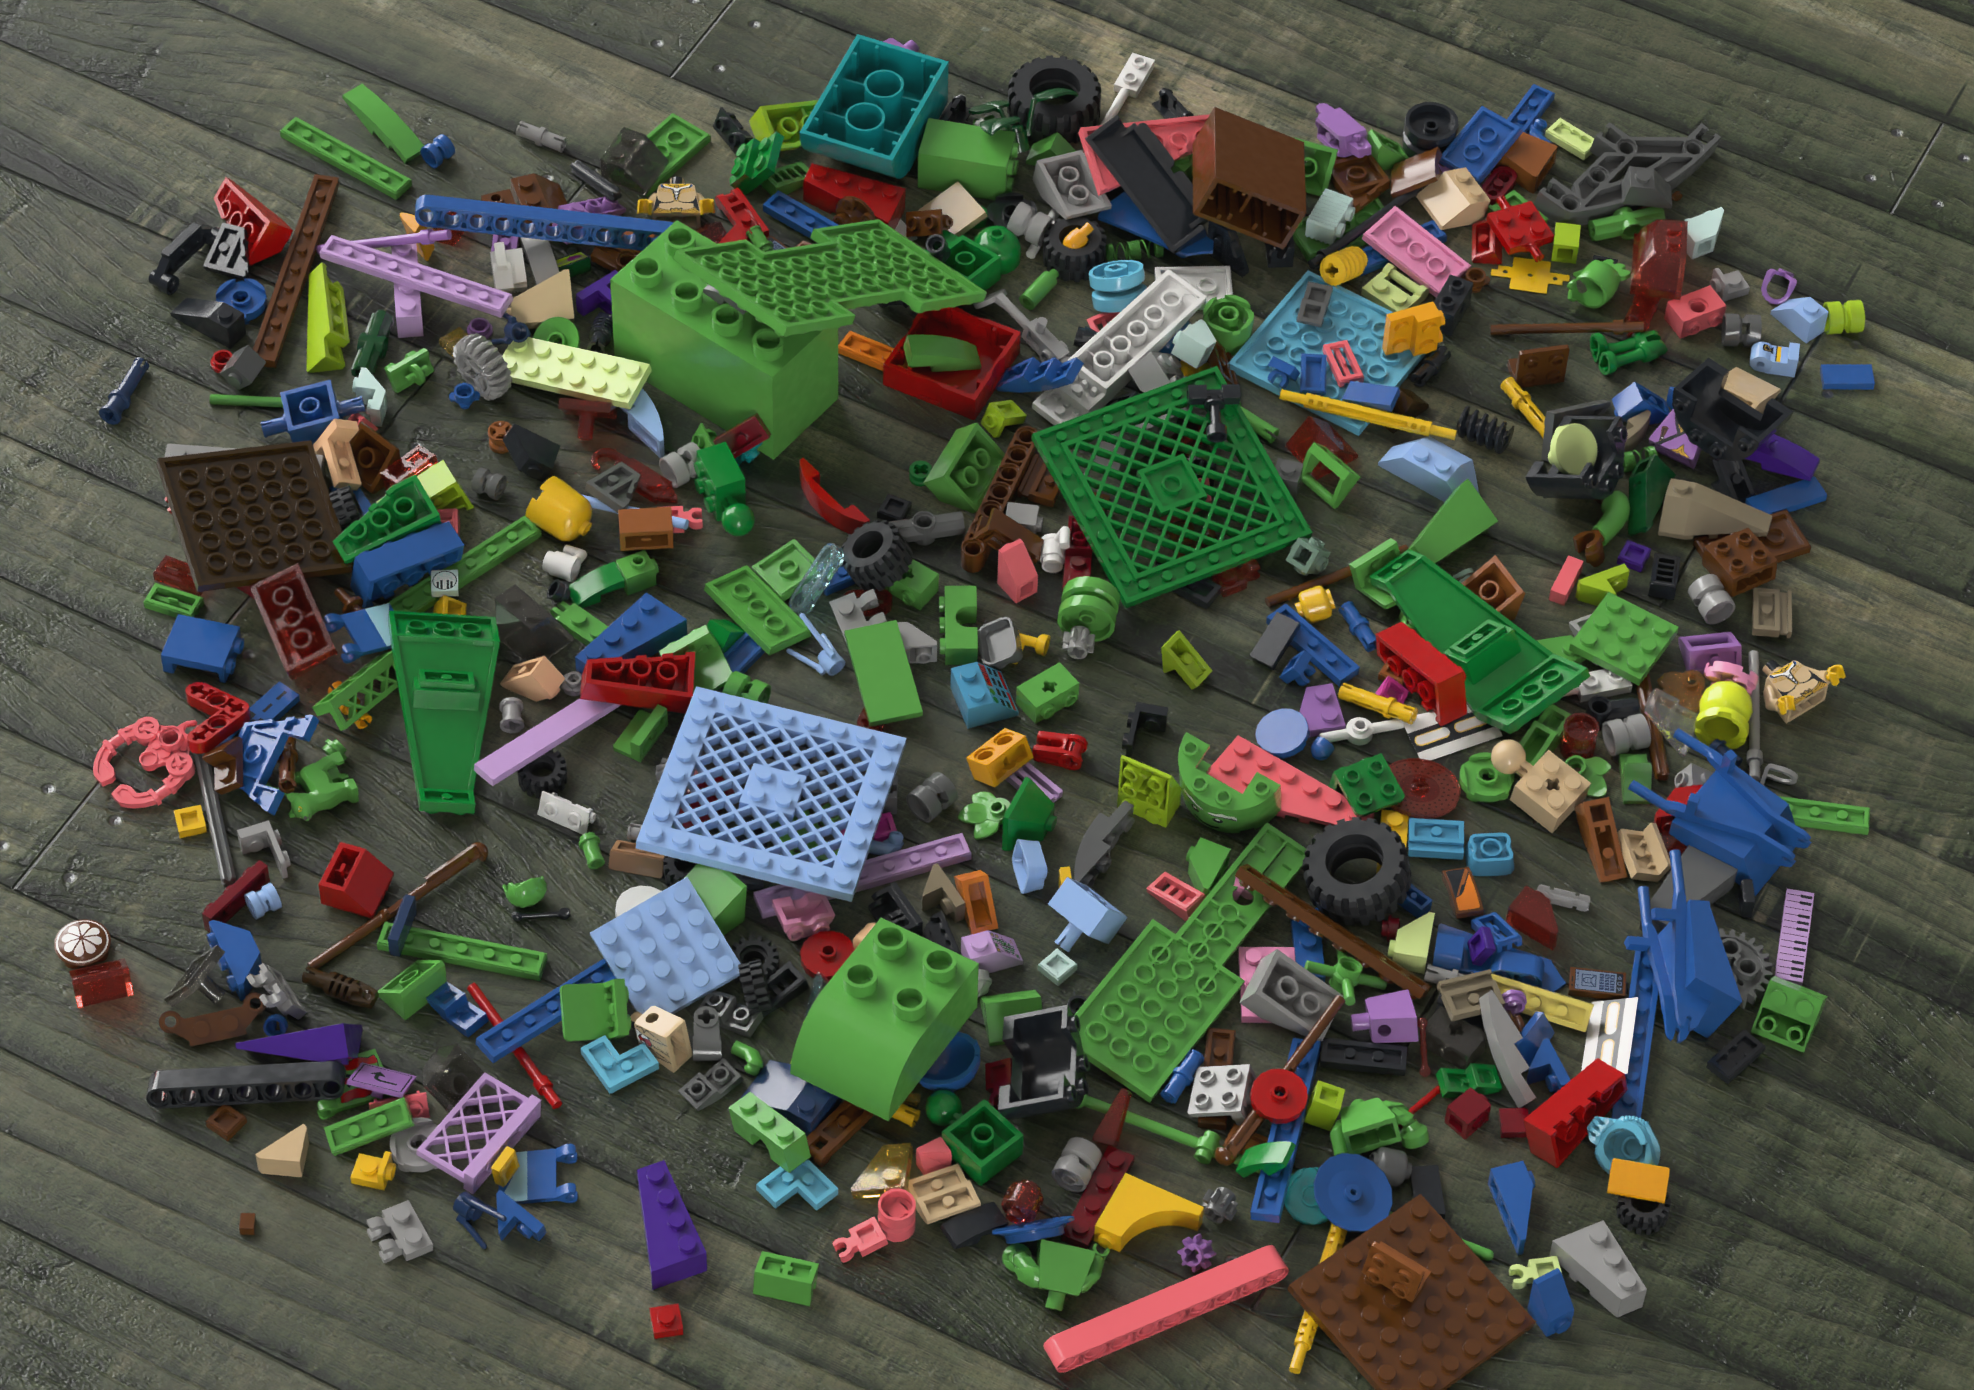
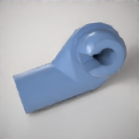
(889, 845)

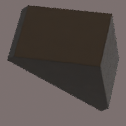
(1408, 405)

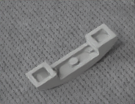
(540, 258)

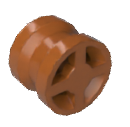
(496, 433)

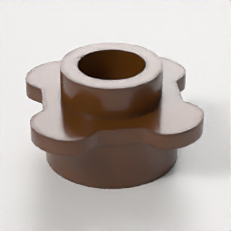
(1478, 278)

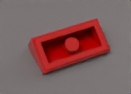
(1485, 244)

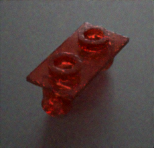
(1642, 311)

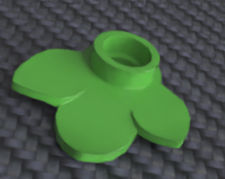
(1592, 770)
(983, 814)

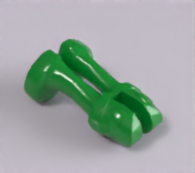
(1645, 347)

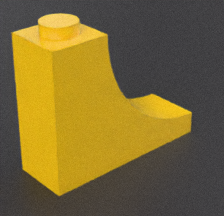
(1140, 1207)

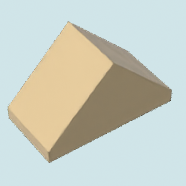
(285, 1155)

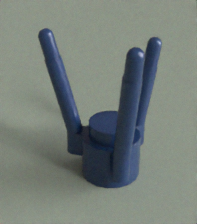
(513, 331)
(471, 1209)

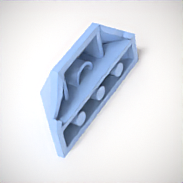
(1430, 466)

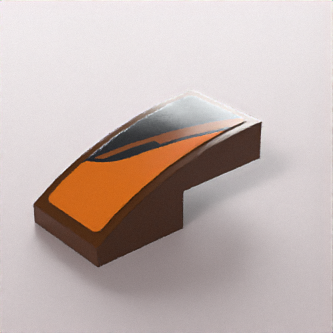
(1463, 892)

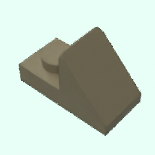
(941, 891)

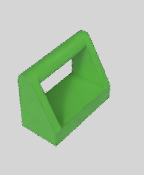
(1347, 476)

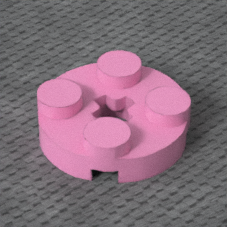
(1731, 672)

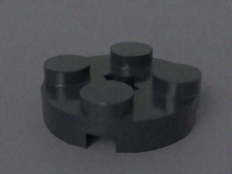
(1004, 203)

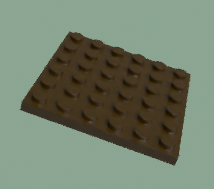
(252, 514)

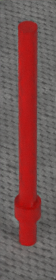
(540, 1082)

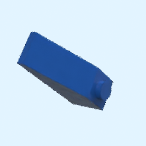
(1512, 1192)

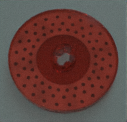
(1438, 786)

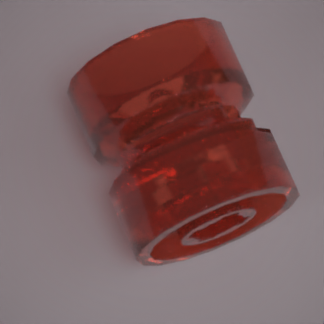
(1579, 736)

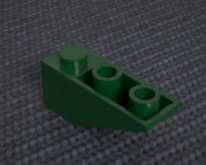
(1646, 492)

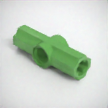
(1623, 223)

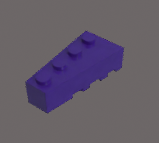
(669, 1232)

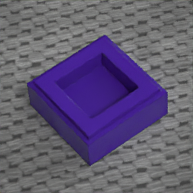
(1634, 556)
(1481, 945)

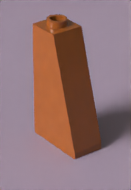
(1530, 159)

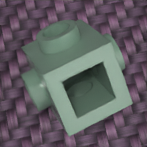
(1308, 556)

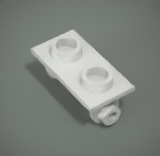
(565, 813)

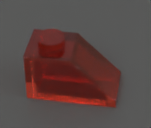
(1534, 917)

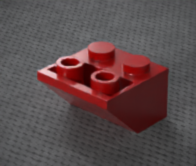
(354, 881)

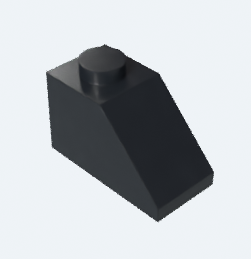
(531, 452)

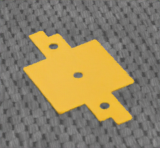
(1521, 281)

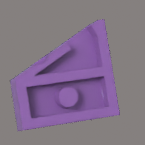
(1322, 709)

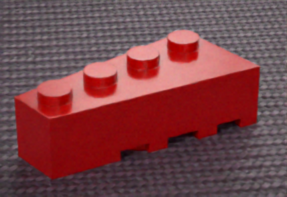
(826, 186)
(641, 681)

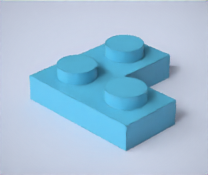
(618, 1070)
(804, 1179)

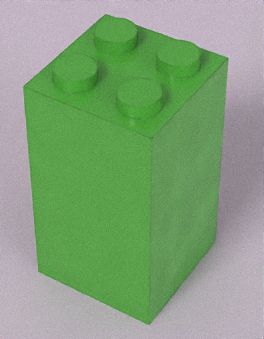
(969, 156)

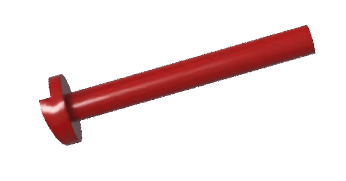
(1422, 1102)

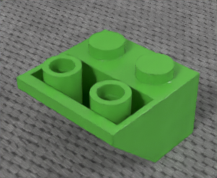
(1788, 1013)

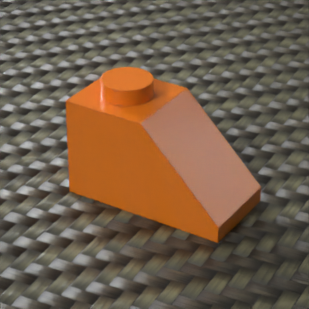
(978, 899)

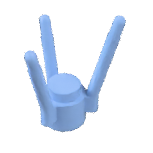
(828, 658)

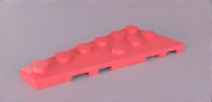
(1174, 134)

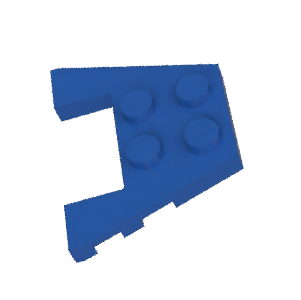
(261, 750)

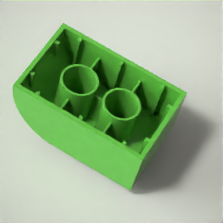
(885, 1018)

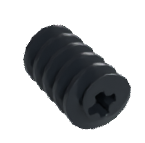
(1483, 431)

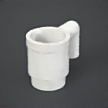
(1054, 550)
(565, 563)

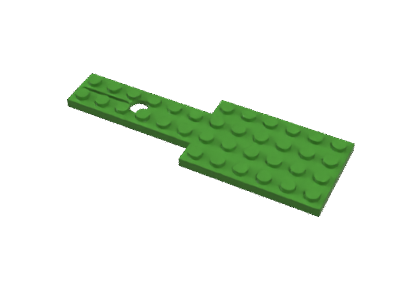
(1176, 984)

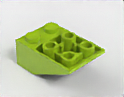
(1149, 790)

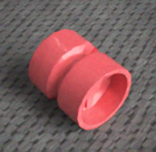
(897, 1214)

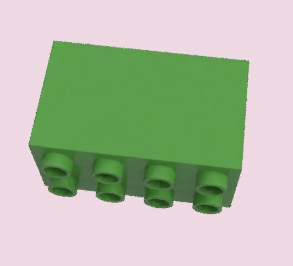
(712, 353)

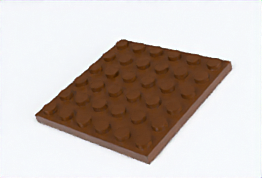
(1421, 1344)

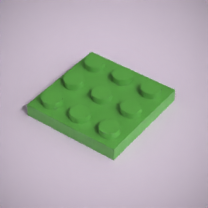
(1623, 638)

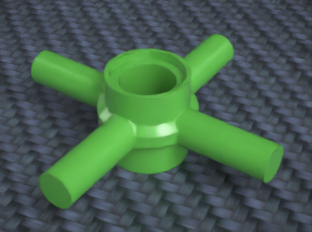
(1345, 976)

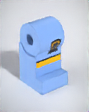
(1775, 359)

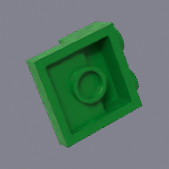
(755, 162)

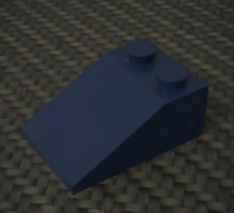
(792, 1097)

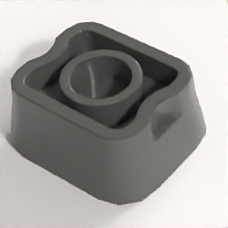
(999, 643)

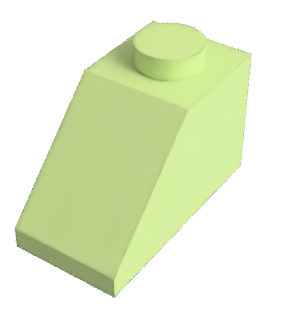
(1412, 944)

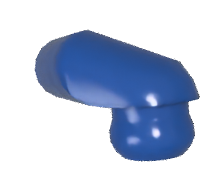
(1538, 129)

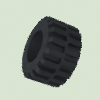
(1069, 262)
(876, 555)

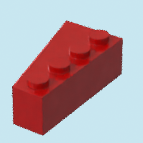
(1424, 671)
(1563, 1119)

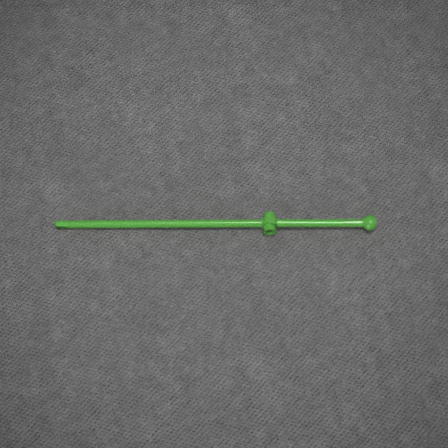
(1206, 1146)

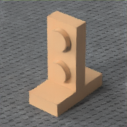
(336, 449)

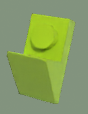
(1595, 587)
(1182, 657)

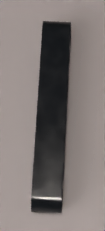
(246, 1084)

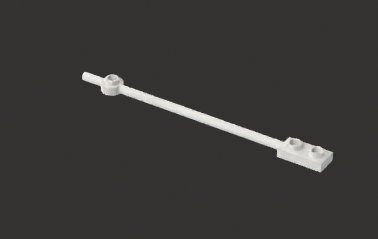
(1127, 84)
(1599, 683)

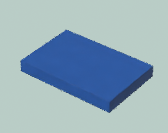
(1481, 144)

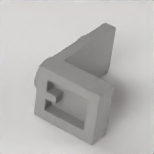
(262, 836)

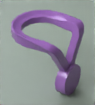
(1781, 272)

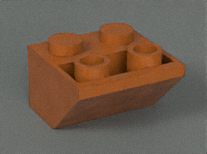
(645, 528)

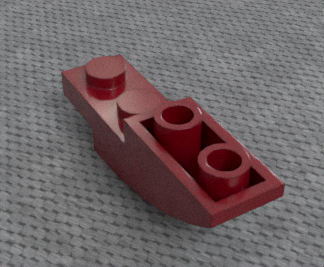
(1078, 555)

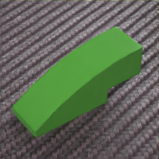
(940, 353)
(1544, 733)

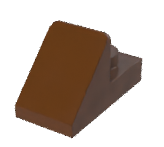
(227, 764)

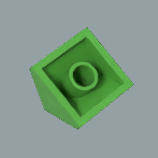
(411, 987)
(1001, 1005)

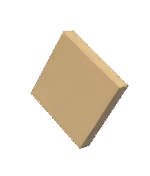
(959, 206)

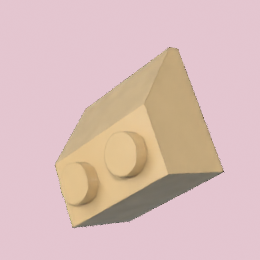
(1454, 199)

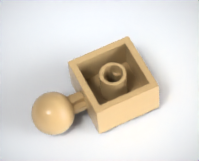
(1546, 789)

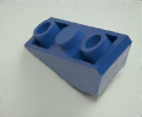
(240, 955)

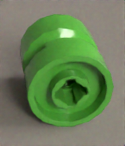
(742, 686)

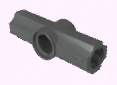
(926, 526)

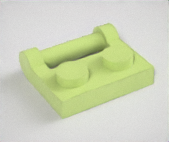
(1391, 297)

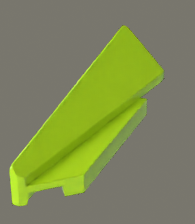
(326, 323)

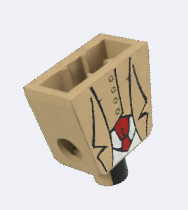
(664, 1036)

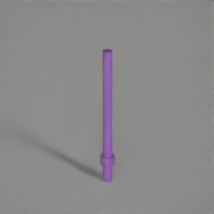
(425, 237)

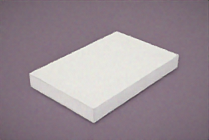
(1209, 280)

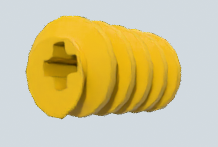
(1343, 265)

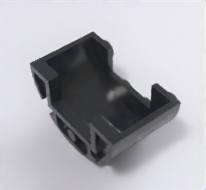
(1718, 419)
(1593, 481)
(1045, 1063)

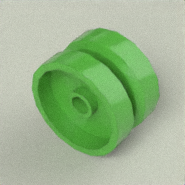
(1089, 604)

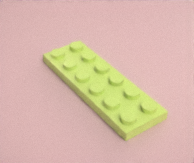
(576, 372)

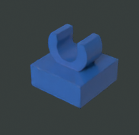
(1282, 369)
(1296, 668)

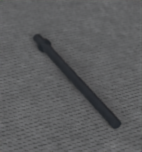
(1361, 228)

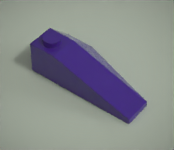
(320, 1044)

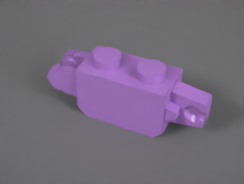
(1341, 132)

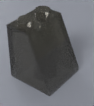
(528, 626)

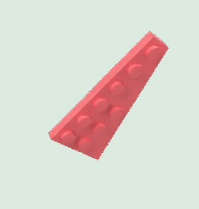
(1300, 793)

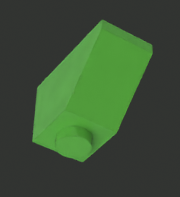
(1207, 864)

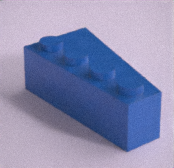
(404, 562)
(638, 631)

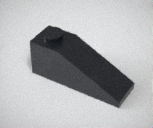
(212, 319)

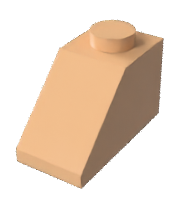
(534, 679)

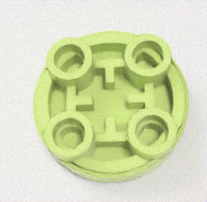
(1572, 448)

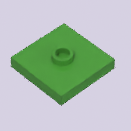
(784, 568)

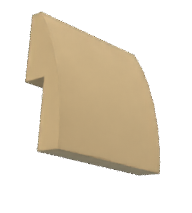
(943, 1194)

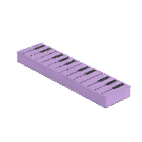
(1794, 936)

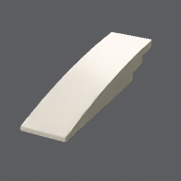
(1126, 339)

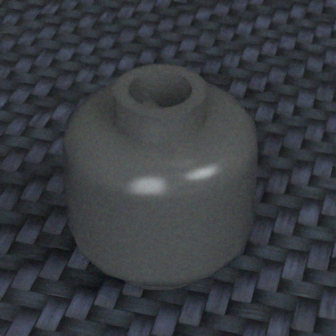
(1393, 1164)

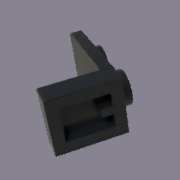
(1147, 717)

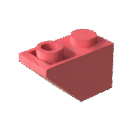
(1016, 571)

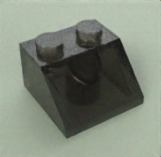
(633, 162)

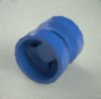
(435, 152)

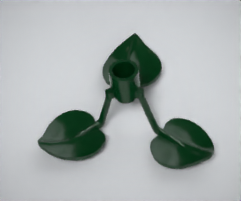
(993, 125)

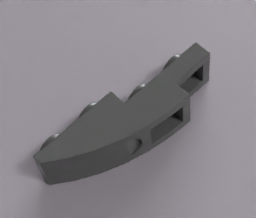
(1098, 842)

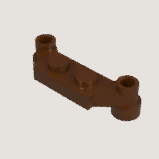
(214, 1025)

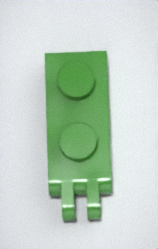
(578, 622)

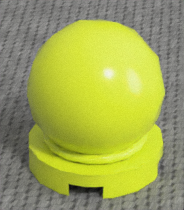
(1724, 714)

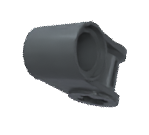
(706, 1035)

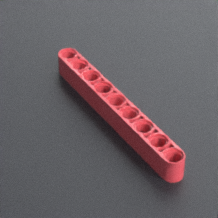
(1165, 1308)

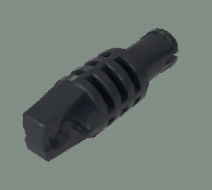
(600, 332)

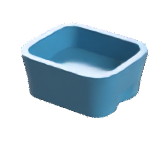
(1489, 854)

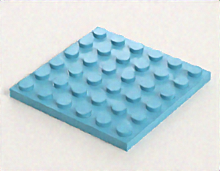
(1347, 318)

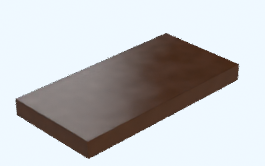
(1783, 538)

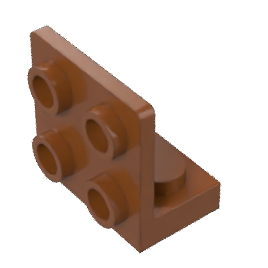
(1395, 1271)

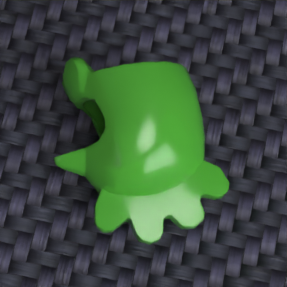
(1600, 281)

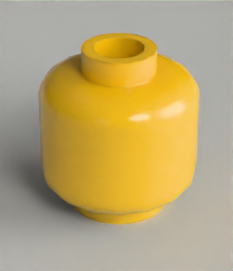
(1315, 604)

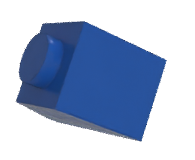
(1638, 399)
(1551, 1303)

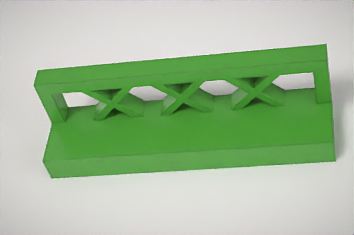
(356, 683)

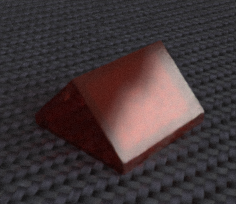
(1323, 433)
(101, 982)

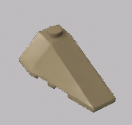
(1699, 510)

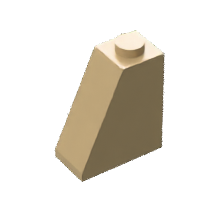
(544, 301)

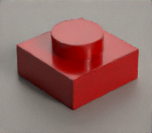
(666, 1321)

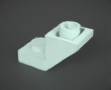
(373, 395)

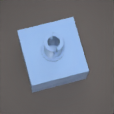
(1086, 913)

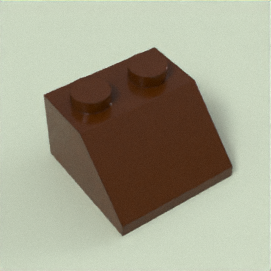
(536, 192)

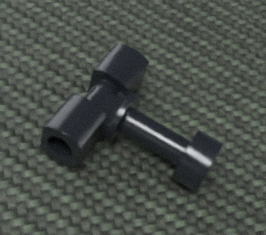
(1214, 401)

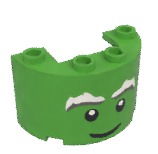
(1216, 802)

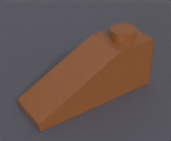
(1601, 839)

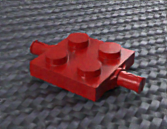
(1520, 228)

